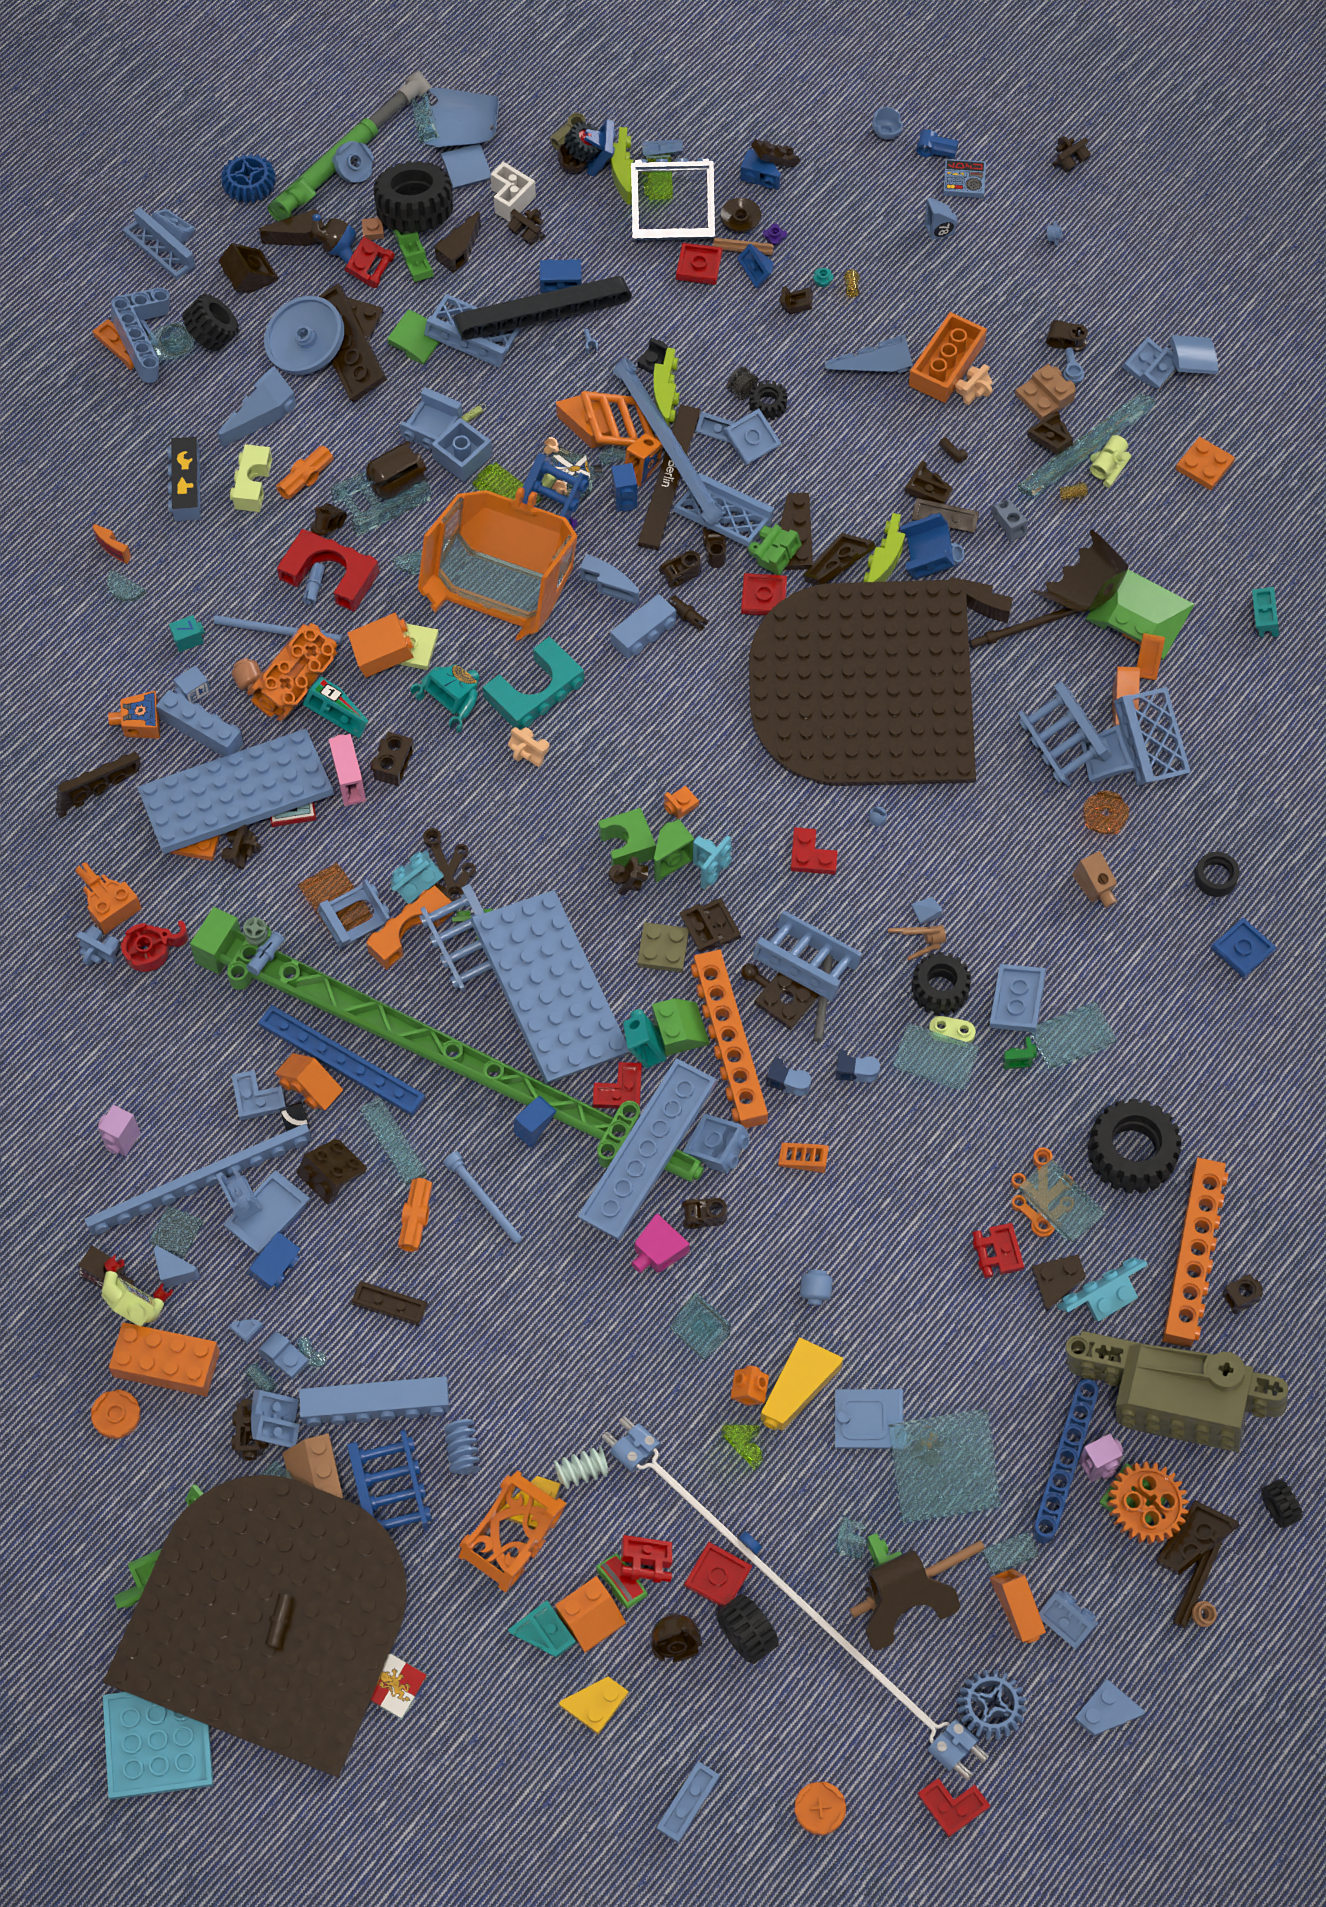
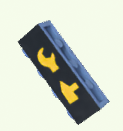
(185, 478)

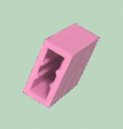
(347, 769)

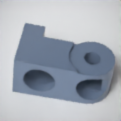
(1010, 519)

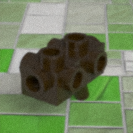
(242, 1420)

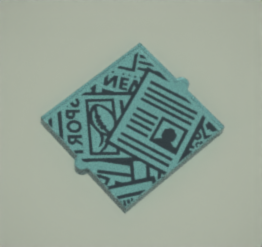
(176, 1231)

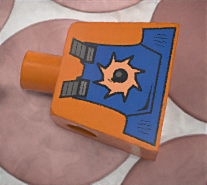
(645, 456)
(138, 716)

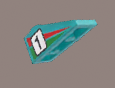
(335, 706)

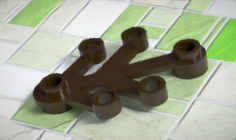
(449, 870)

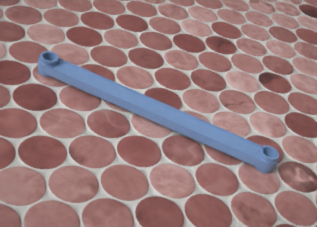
(712, 511)

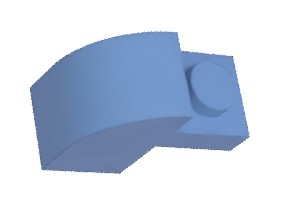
(282, 1355)

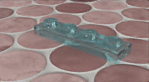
(393, 1141)

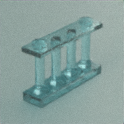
(380, 512)

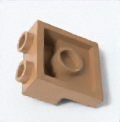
(1046, 392)

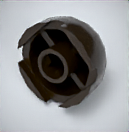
(675, 1637)

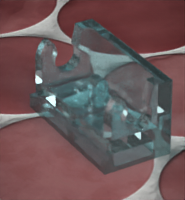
(425, 119)
(849, 1543)

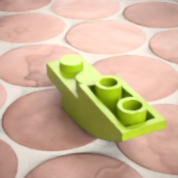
(621, 166)
(664, 387)
(888, 555)

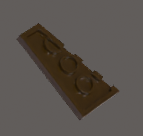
(797, 518)
(74, 791)

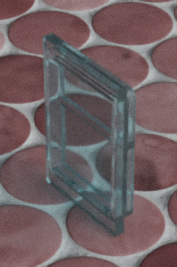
(1073, 1035)
(936, 1057)
(1061, 1201)

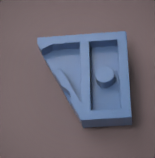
(663, 146)
(1107, 1710)

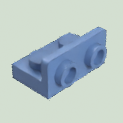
(1068, 1618)

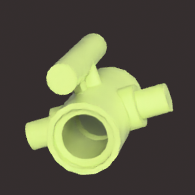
(1111, 460)

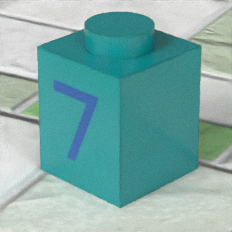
(187, 633)

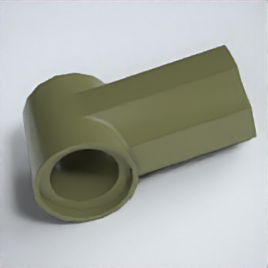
(559, 136)

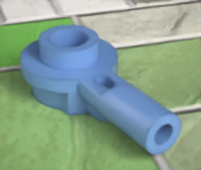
(1073, 370)

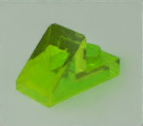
(739, 1437)

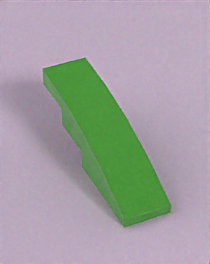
(413, 255)

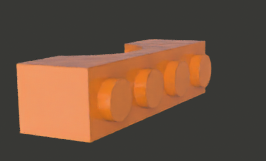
(386, 944)

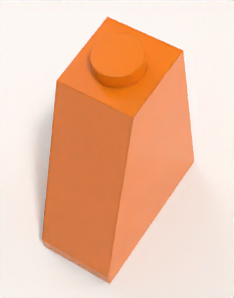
(572, 412)
(1125, 683)
(1018, 1605)

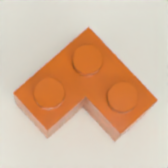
(310, 1079)

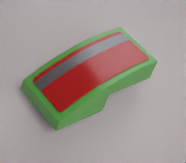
(623, 1588)

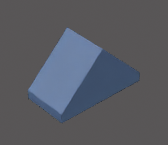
(173, 1269)

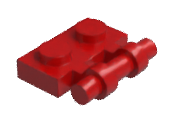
(1005, 1248)
(646, 1552)

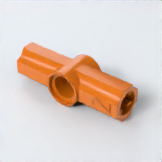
(304, 472)
(415, 1215)

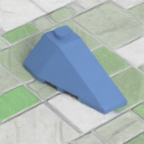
(266, 405)

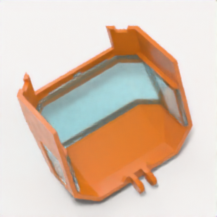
(498, 558)

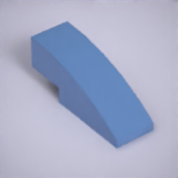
(608, 579)

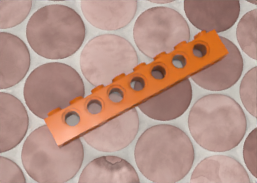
(713, 965)
(1175, 1330)

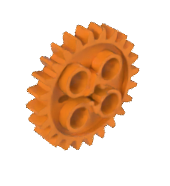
(1134, 1518)

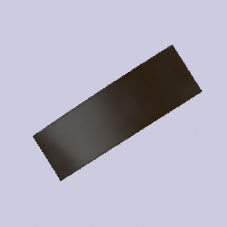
(983, 601)

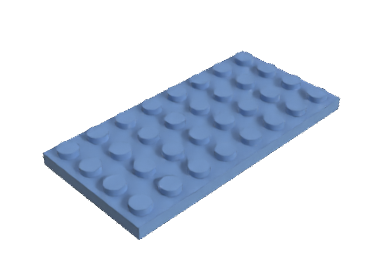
(235, 791)
(550, 986)

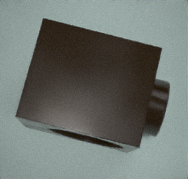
(1239, 1302)

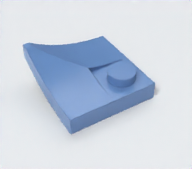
(1119, 763)

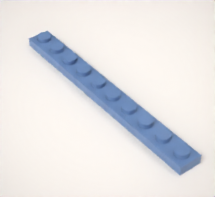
(190, 1183)

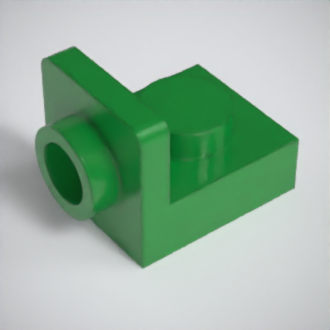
(1020, 1058)

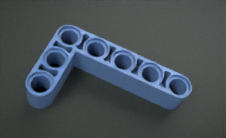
(126, 316)

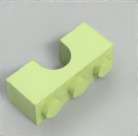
(253, 462)

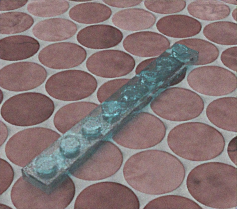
(1086, 445)

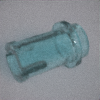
(260, 1378)

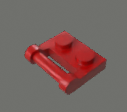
(363, 258)

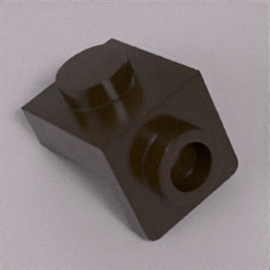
(796, 301)

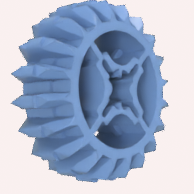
(1000, 1708)

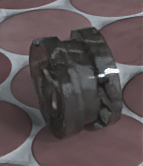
(742, 382)

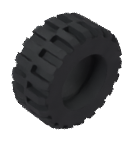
(413, 196)
(1139, 1118)

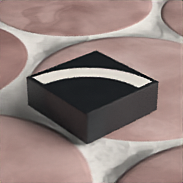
(293, 1116)

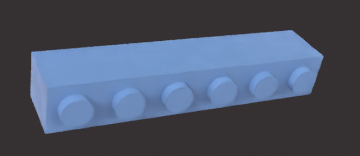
(374, 1400)

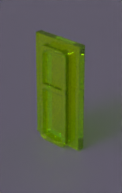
(499, 481)

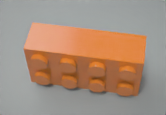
(947, 357)
(164, 1359)

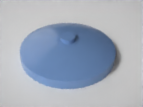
(304, 335)

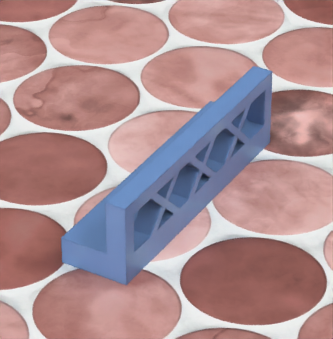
(165, 239)

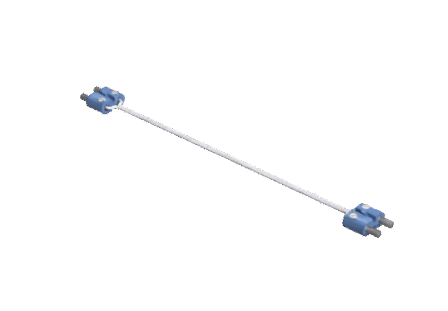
(947, 1748)

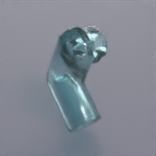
(611, 455)
(315, 1358)

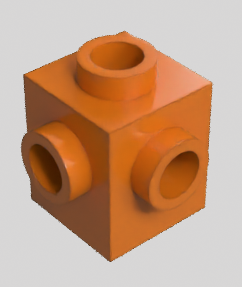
(749, 1386)

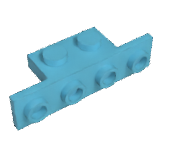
(1108, 1293)

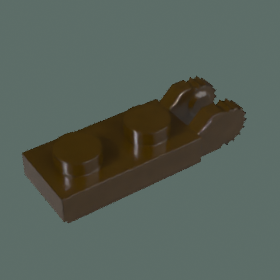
(775, 153)

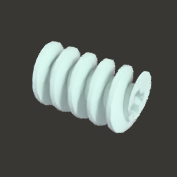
(581, 1468)

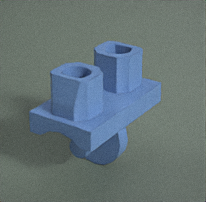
(96, 951)

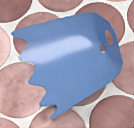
(463, 117)

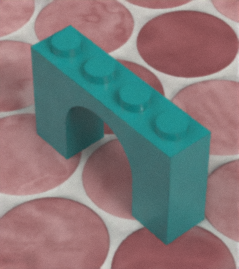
(523, 709)

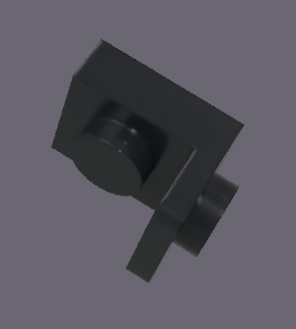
(654, 354)

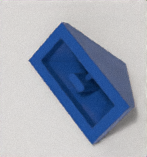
(755, 264)

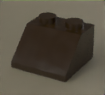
(247, 268)

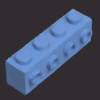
(199, 724)

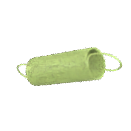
(472, 414)

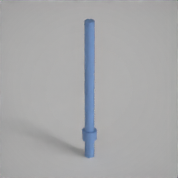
(265, 627)

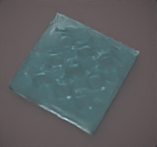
(944, 1465)

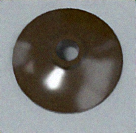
(740, 214)

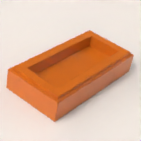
(1150, 655)

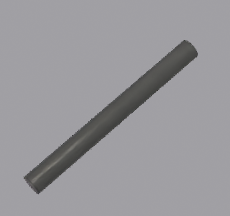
(822, 1004)

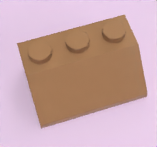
(314, 1464)

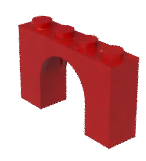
(312, 548)

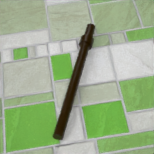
(991, 637)

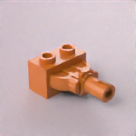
(107, 899)

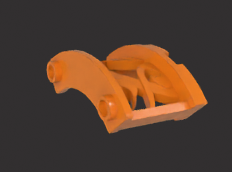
(512, 1566)

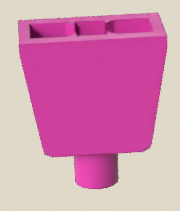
(659, 1246)

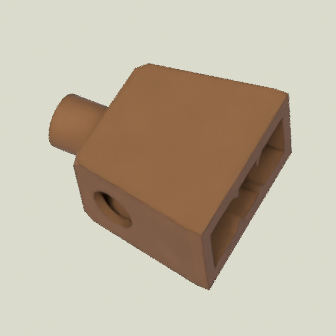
(1096, 879)

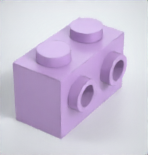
(118, 1130)
(1101, 1458)

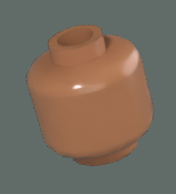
(245, 673)

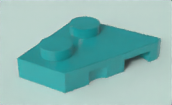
(544, 1630)

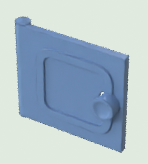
(869, 1417)

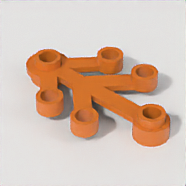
(1032, 1215)

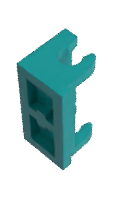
(1265, 611)

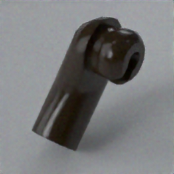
(957, 455)

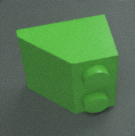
(672, 850)
(679, 1025)

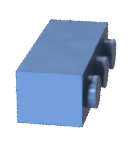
(643, 626)

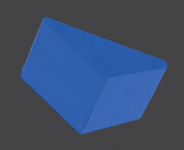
(533, 1120)

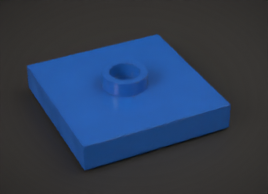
(1243, 947)

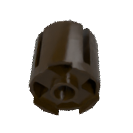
(395, 471)

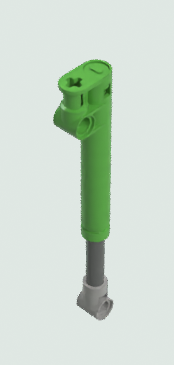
(304, 187)

